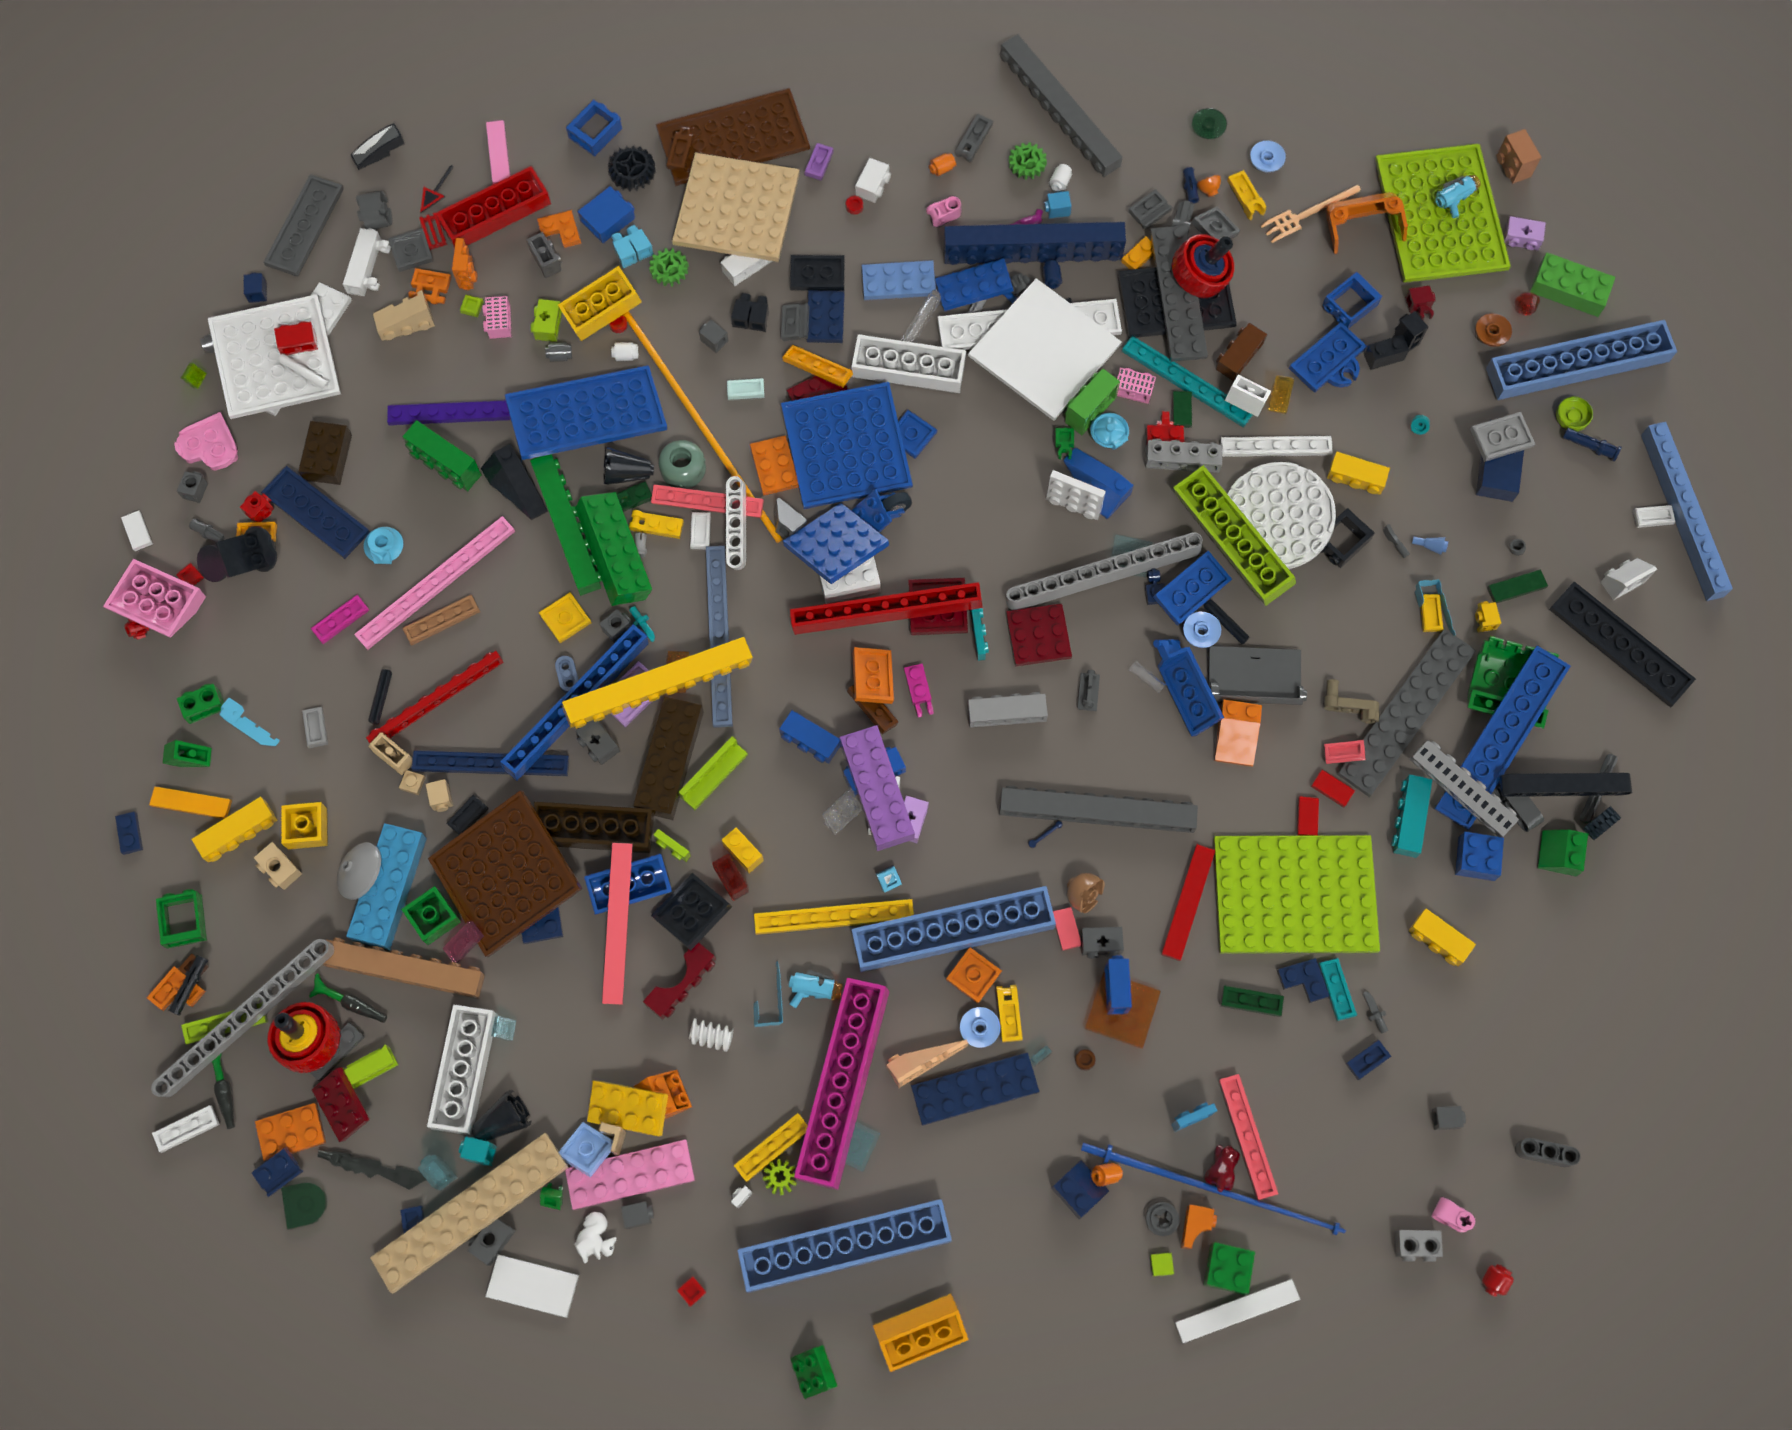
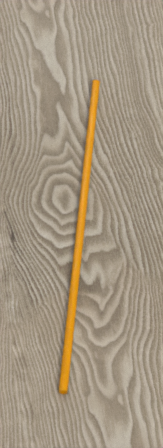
(700, 423)

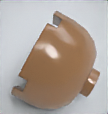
(1084, 890)

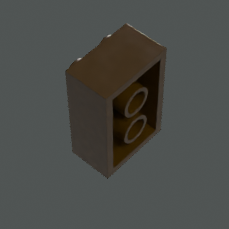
(325, 452)

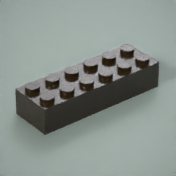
(669, 757)
(596, 825)

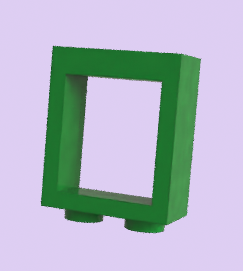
(184, 938)

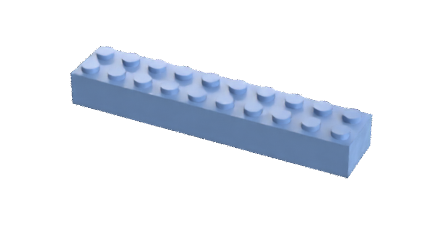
(1581, 359)
(953, 928)
(844, 1246)

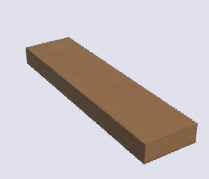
(441, 620)

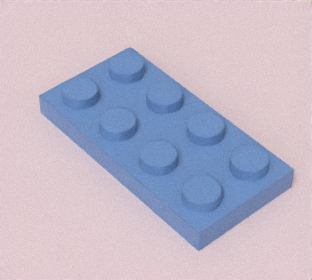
(898, 280)

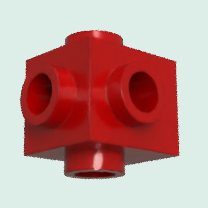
(257, 507)

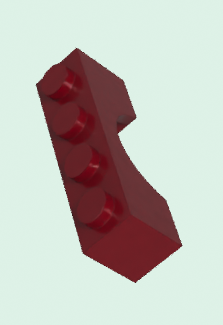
(664, 1000)

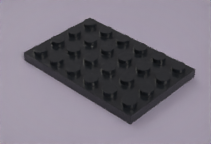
(1144, 306)

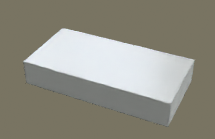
(1654, 516)
(136, 530)
(700, 530)

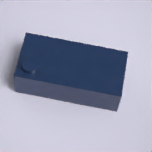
(1500, 477)

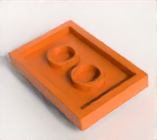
(774, 465)
(873, 675)
(292, 1129)

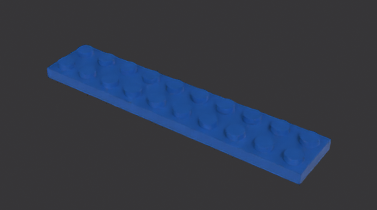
(1508, 727)

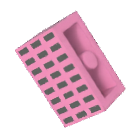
(497, 317)
(1135, 385)

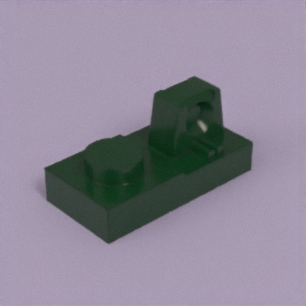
(634, 496)

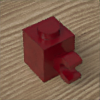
(1421, 300)

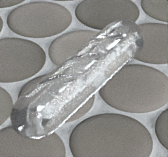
(922, 317)

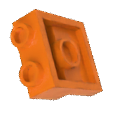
(463, 266)

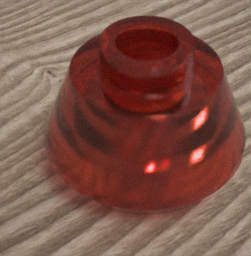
(1527, 303)

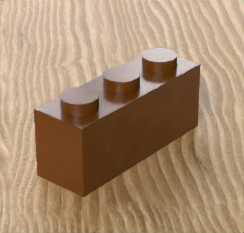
(1240, 351)

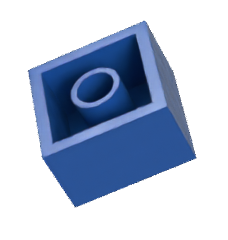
(1479, 856)

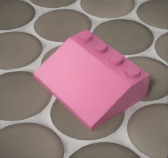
(154, 599)

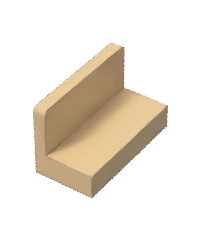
(617, 1133)

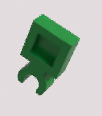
(1065, 441)

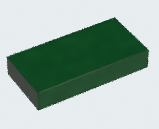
(1182, 408)

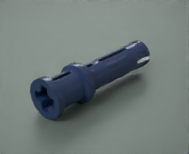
(1600, 447)

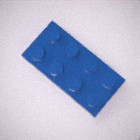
(974, 284)
(1192, 588)

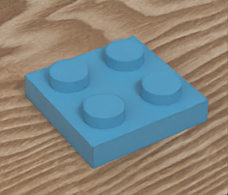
(1200, 1112)

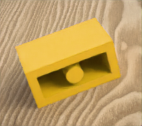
(742, 850)

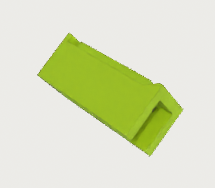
(370, 1066)

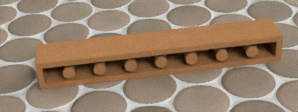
(405, 969)

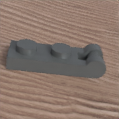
(974, 137)

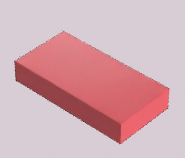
(1344, 752)
(1067, 929)

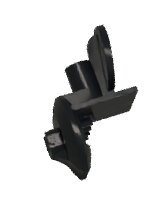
(238, 555)

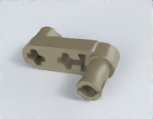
(1368, 708)

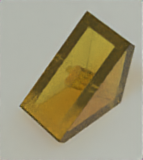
(1280, 394)

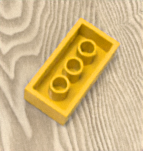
(599, 303)

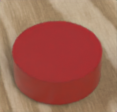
(854, 205)
(619, 325)

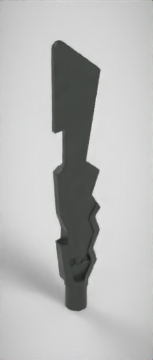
(400, 1176)

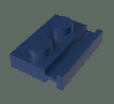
(277, 1171)

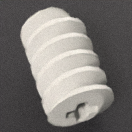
(710, 1035)

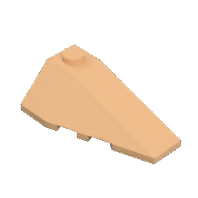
(913, 1064)

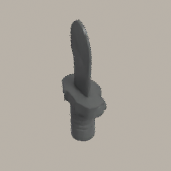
(1377, 1016)

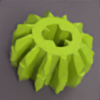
(784, 1184)

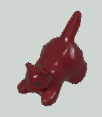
(1223, 1169)

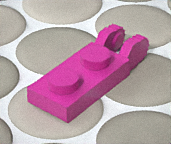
(918, 688)

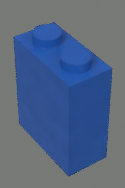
(606, 214)

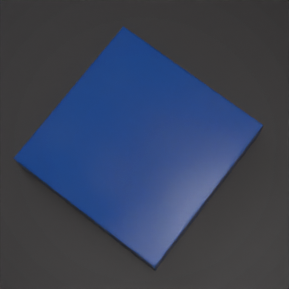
(915, 433)

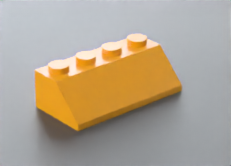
(920, 1332)

